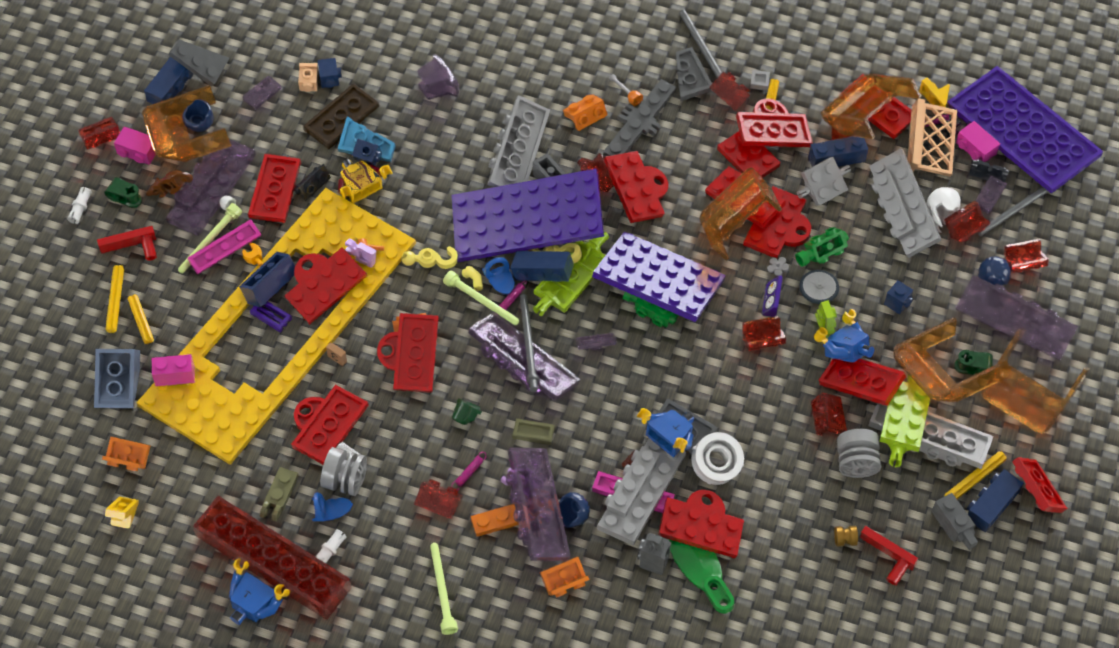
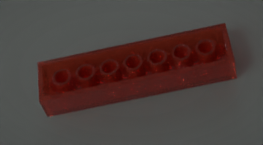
(272, 557)

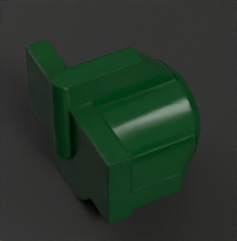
(465, 412)

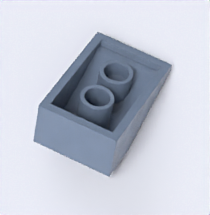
(116, 377)

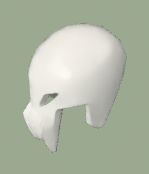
(942, 204)

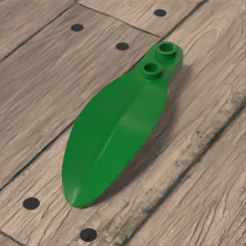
(705, 572)

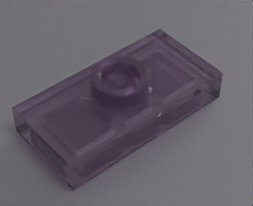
(261, 92)
(990, 194)
(595, 342)

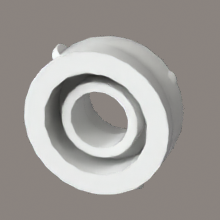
(727, 448)

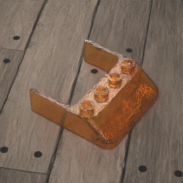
(864, 98)
(169, 133)
(734, 207)
(930, 375)
(1025, 397)

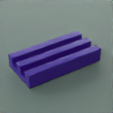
(282, 323)

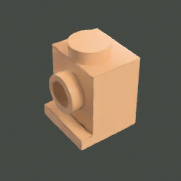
(308, 77)

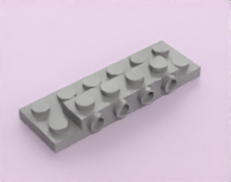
(518, 143)
(903, 203)
(946, 439)
(638, 492)

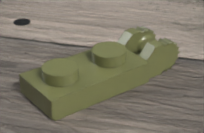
(279, 493)

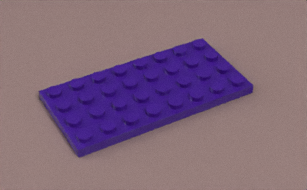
(1026, 129)
(527, 215)

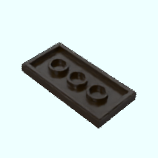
(330, 121)

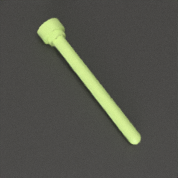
(232, 212)
(452, 280)
(448, 624)

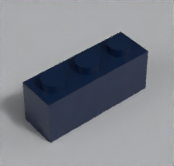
(167, 82)
(844, 151)
(542, 266)
(268, 279)
(994, 499)

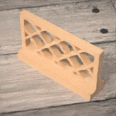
(917, 132)

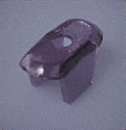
(437, 79)

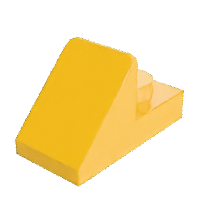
(933, 94)
(122, 511)

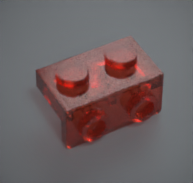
(730, 91)
(99, 133)
(604, 178)
(966, 222)
(1025, 256)
(763, 333)
(828, 414)
(437, 498)

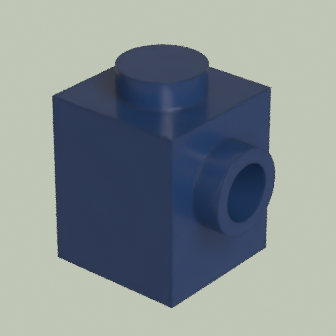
(329, 72)
(366, 152)
(899, 297)

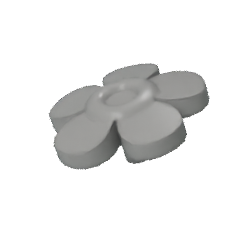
(778, 266)

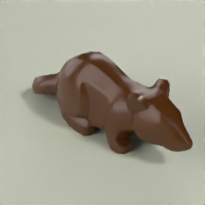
(170, 183)

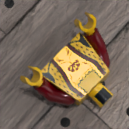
(361, 179)

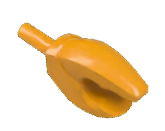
(253, 257)

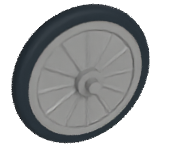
(819, 286)

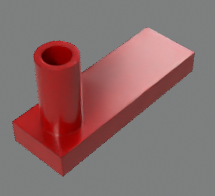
(143, 235)
(904, 559)

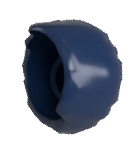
(198, 116)
(995, 270)
(574, 509)

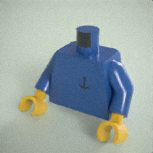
(847, 343)
(669, 430)
(253, 597)

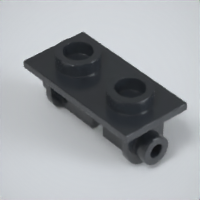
(983, 171)
(314, 181)

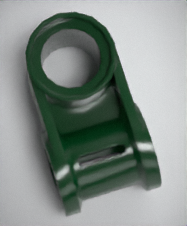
(123, 193)
(974, 362)

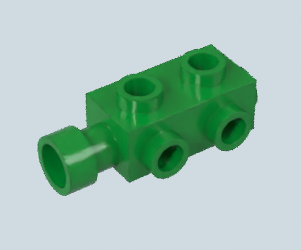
(820, 248)
(644, 308)

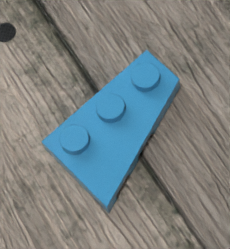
(354, 131)

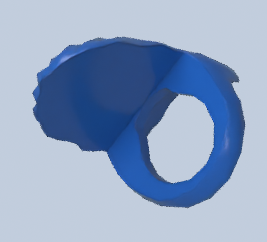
(500, 277)
(331, 508)

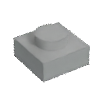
(760, 80)

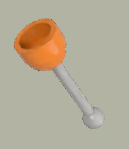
(634, 96)

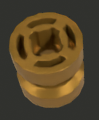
(847, 535)

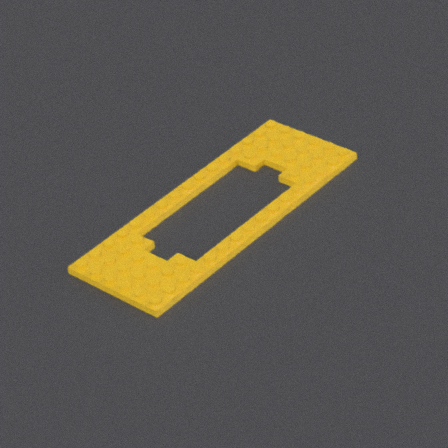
(229, 420)

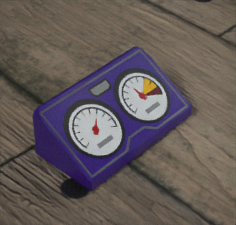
(771, 297)

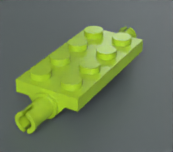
(564, 293)
(905, 420)

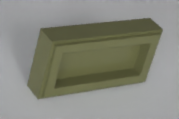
(533, 431)

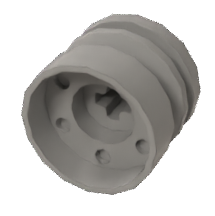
(858, 453)
(341, 470)

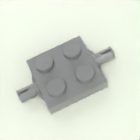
(824, 181)

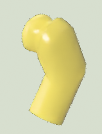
(470, 272)

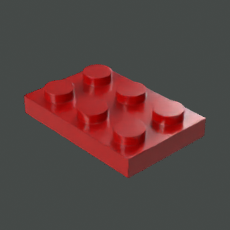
(745, 157)
(1039, 485)

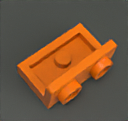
(586, 111)
(127, 453)
(564, 576)

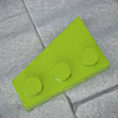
(826, 317)

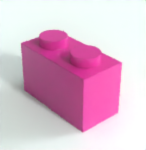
(977, 142)
(134, 146)
(173, 370)

